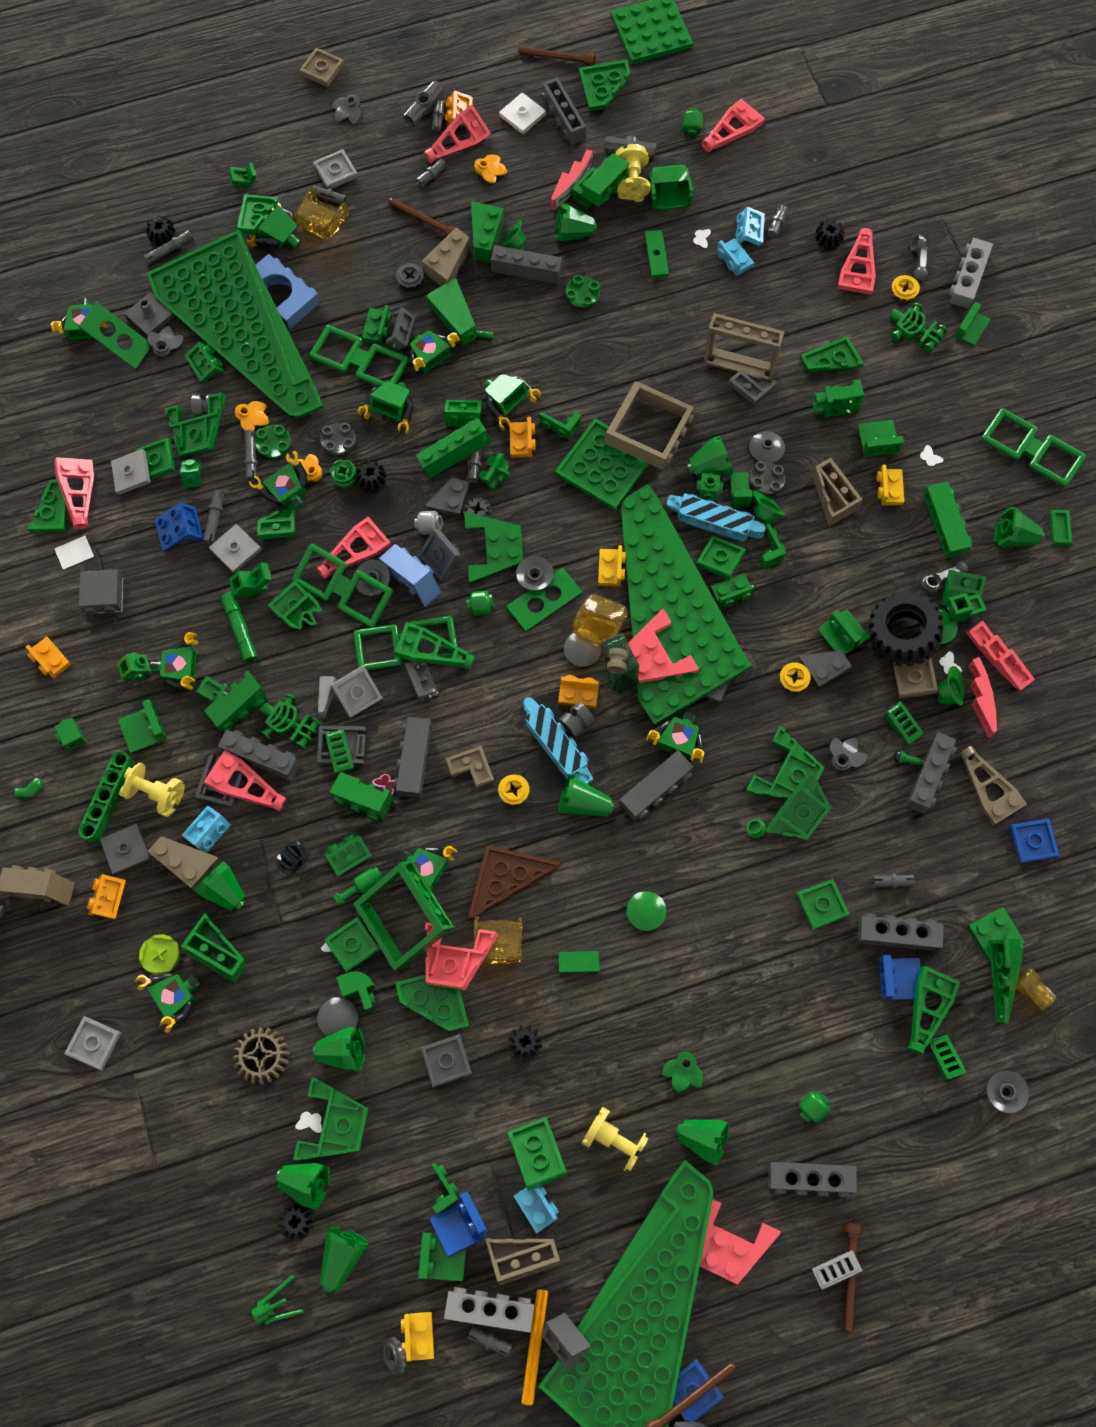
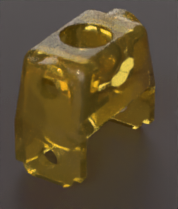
(320, 217)
(599, 619)
(508, 945)

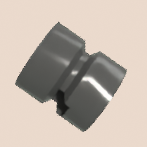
(199, 405)
(576, 720)

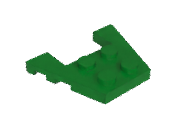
(198, 433)
(502, 545)
(792, 771)
(341, 1128)

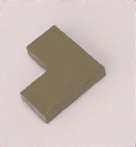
(473, 761)

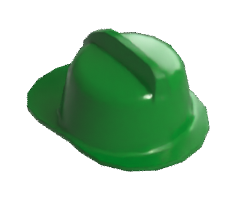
(514, 237)
(766, 508)
(952, 688)

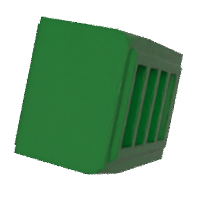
(904, 713)
(338, 739)
(953, 1054)

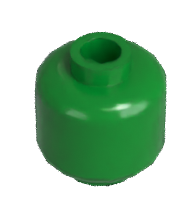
(692, 122)
(480, 603)
(814, 1107)

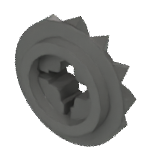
(409, 269)
(485, 507)
(394, 1356)

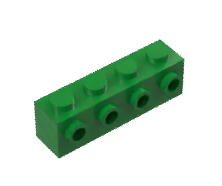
(453, 448)
(947, 520)

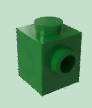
(69, 734)

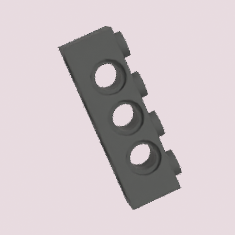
(868, 935)
(846, 1178)

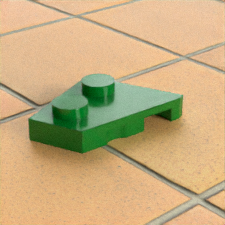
(277, 524)
(961, 583)

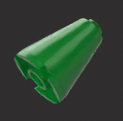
(583, 799)
(340, 1257)

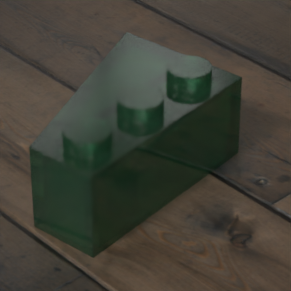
(622, 681)

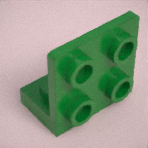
(879, 438)
(142, 728)
(435, 1262)

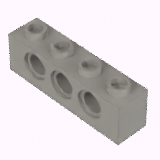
(971, 273)
(455, 1311)

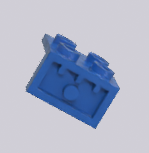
(178, 524)
(898, 977)
(459, 1226)

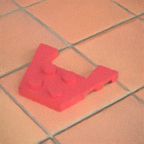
(651, 655)
(454, 965)
(729, 1254)

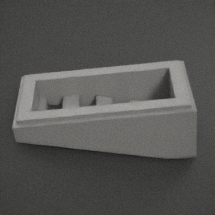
(325, 695)
(820, 1278)

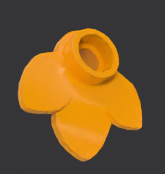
(490, 168)
(254, 417)
(312, 468)

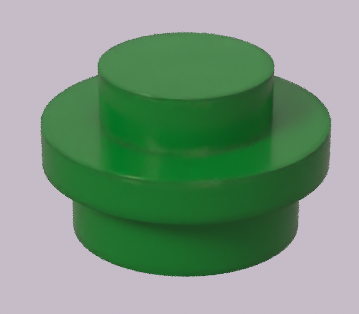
(755, 828)

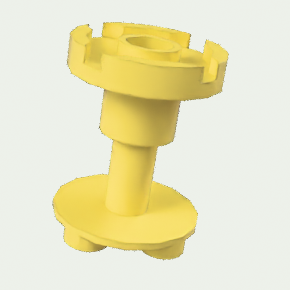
(634, 187)
(164, 794)
(608, 1135)

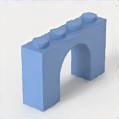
(302, 297)

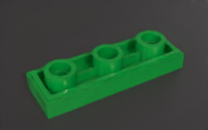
(656, 254)

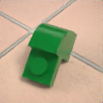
(251, 583)
(963, 607)
(355, 984)

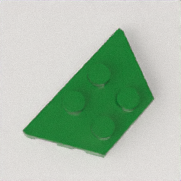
(801, 810)

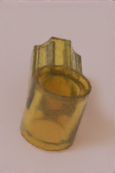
(1030, 984)

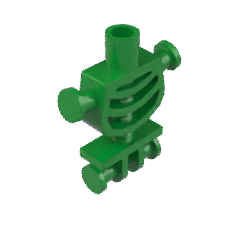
(906, 326)
(278, 720)

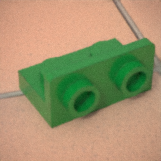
(376, 325)
(204, 362)
(461, 412)
(732, 590)
(347, 854)

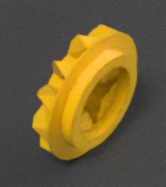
(899, 283)
(802, 673)
(518, 782)

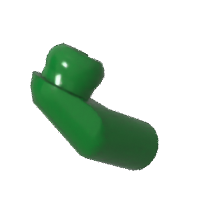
(31, 790)

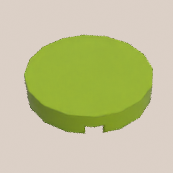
(159, 954)

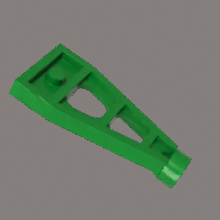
(410, 640)
(941, 985)

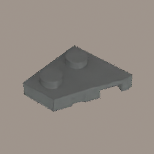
(751, 386)
(450, 498)
(825, 666)

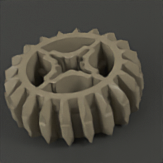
(261, 1064)

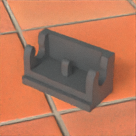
(401, 330)
(421, 681)
(565, 1340)

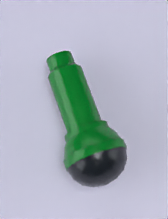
(901, 757)

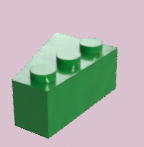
(605, 180)
(487, 227)
(236, 704)
(361, 797)
(213, 950)

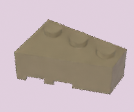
(447, 258)
(835, 492)
(184, 861)
(36, 884)
(521, 1258)

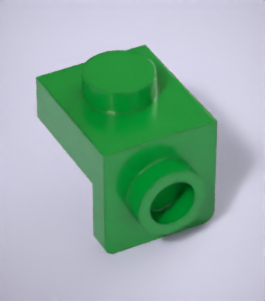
(242, 176)
(190, 473)
(211, 689)

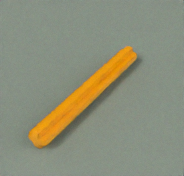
(534, 1347)

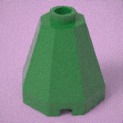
(573, 224)
(711, 459)
(1017, 530)
(222, 888)
(342, 1049)
(704, 1138)
(304, 1183)

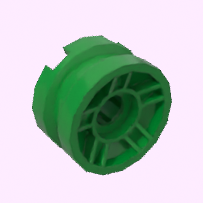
(340, 479)

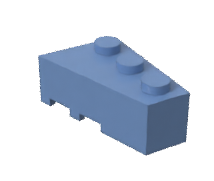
(411, 573)

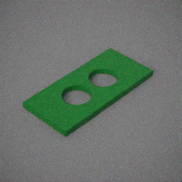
(91, 326)
(529, 619)

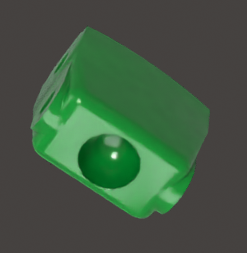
(670, 187)

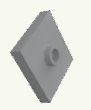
(335, 169)
(130, 471)
(235, 548)
(356, 691)
(92, 1043)

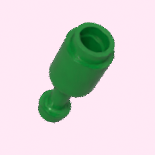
(362, 884)

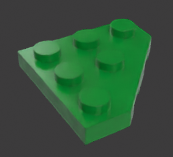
(603, 82)
(436, 1003)

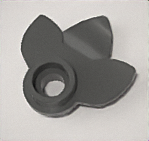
(346, 110)
(166, 340)
(848, 752)

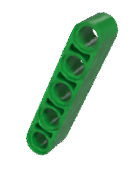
(107, 806)

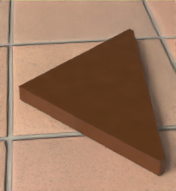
(505, 874)

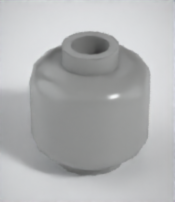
(427, 521)

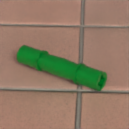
(239, 628)

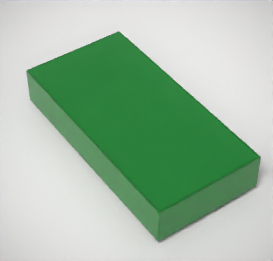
(1060, 528)
(579, 962)

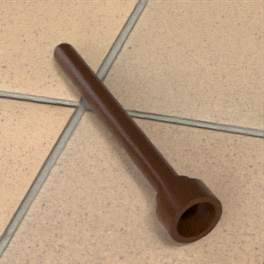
(588, 59)
(446, 230)
(853, 1232)
(692, 1398)

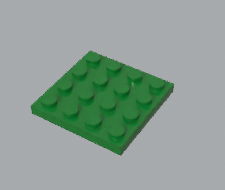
(651, 30)
(599, 468)

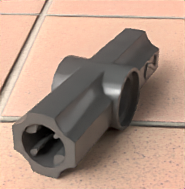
(423, 103)
(613, 144)

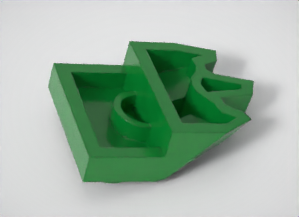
(295, 606)

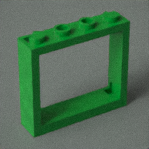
(425, 899)

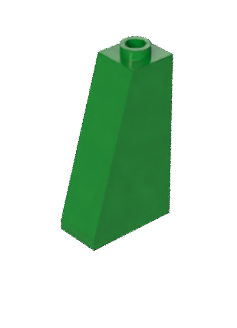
(450, 307)

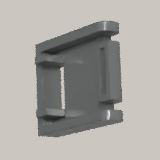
(355, 742)
(203, 790)

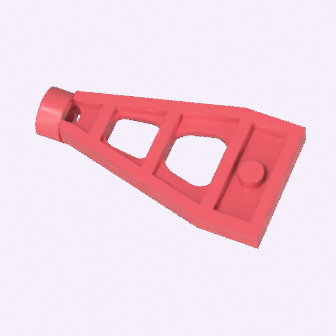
(745, 114)
(474, 125)
(855, 281)
(78, 469)
(369, 534)
(223, 771)

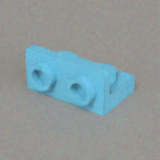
(750, 226)
(734, 256)
(206, 829)
(536, 1207)

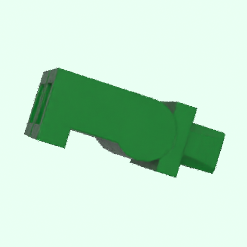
(839, 400)

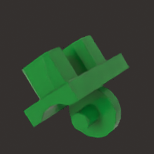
(497, 471)

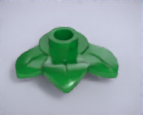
(682, 1075)

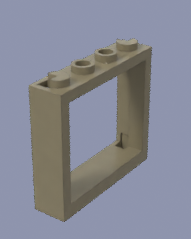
(745, 332)
(640, 450)

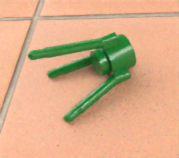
(264, 1311)

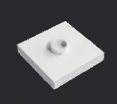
(522, 113)

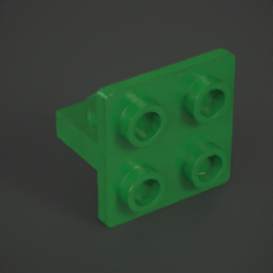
(843, 632)

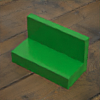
(972, 326)

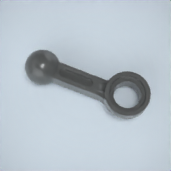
(918, 245)
(938, 578)

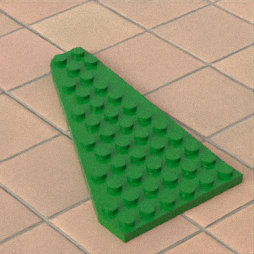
(231, 309)
(667, 579)
(640, 1316)

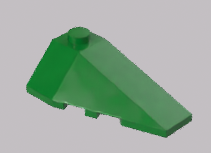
(1005, 966)

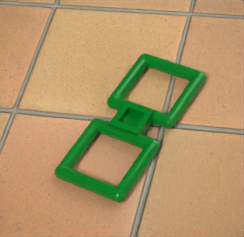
(357, 357)
(1033, 447)
(342, 585)
(395, 639)

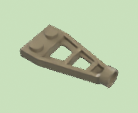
(1002, 807)

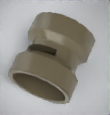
(617, 660)

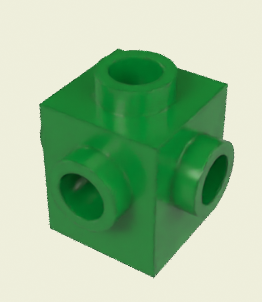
(709, 486)
(133, 667)

